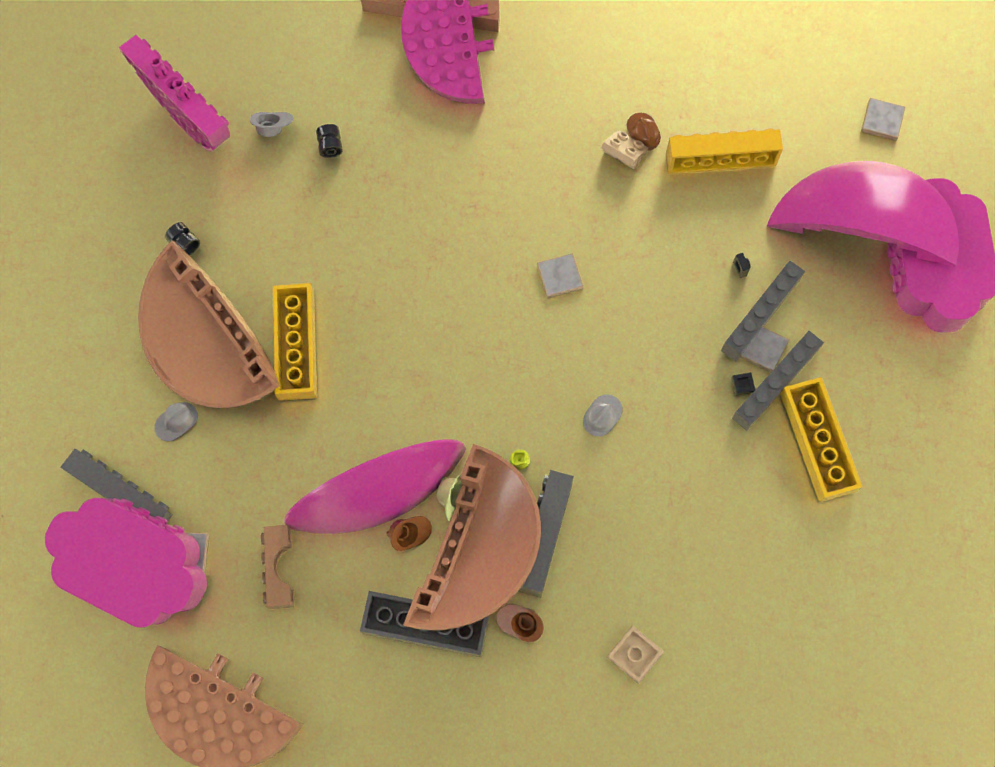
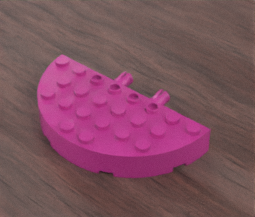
(443, 47)
(178, 97)

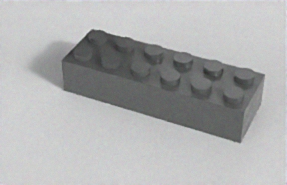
(551, 511)
(387, 613)

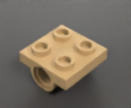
(625, 148)

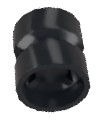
(329, 141)
(183, 237)

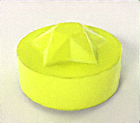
(520, 459)

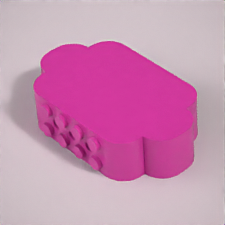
(947, 293)
(125, 561)

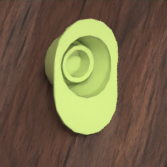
(448, 493)

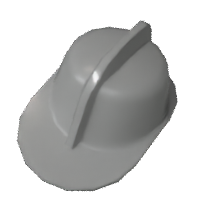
(269, 123)
(602, 415)
(176, 421)

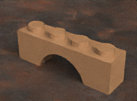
(275, 541)

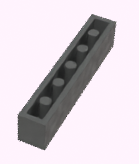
(762, 311)
(777, 380)
(110, 484)

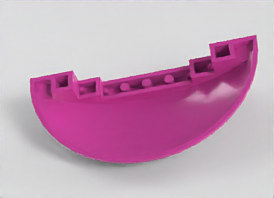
(875, 204)
(376, 489)

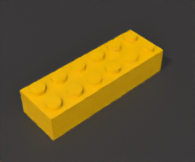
(724, 151)
(294, 341)
(820, 439)

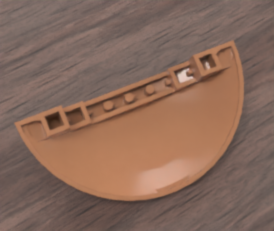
(199, 337)
(485, 548)

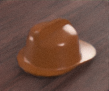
(644, 129)
(409, 532)
(520, 622)

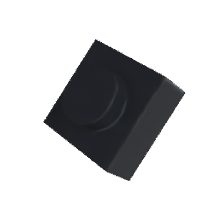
(742, 265)
(743, 383)

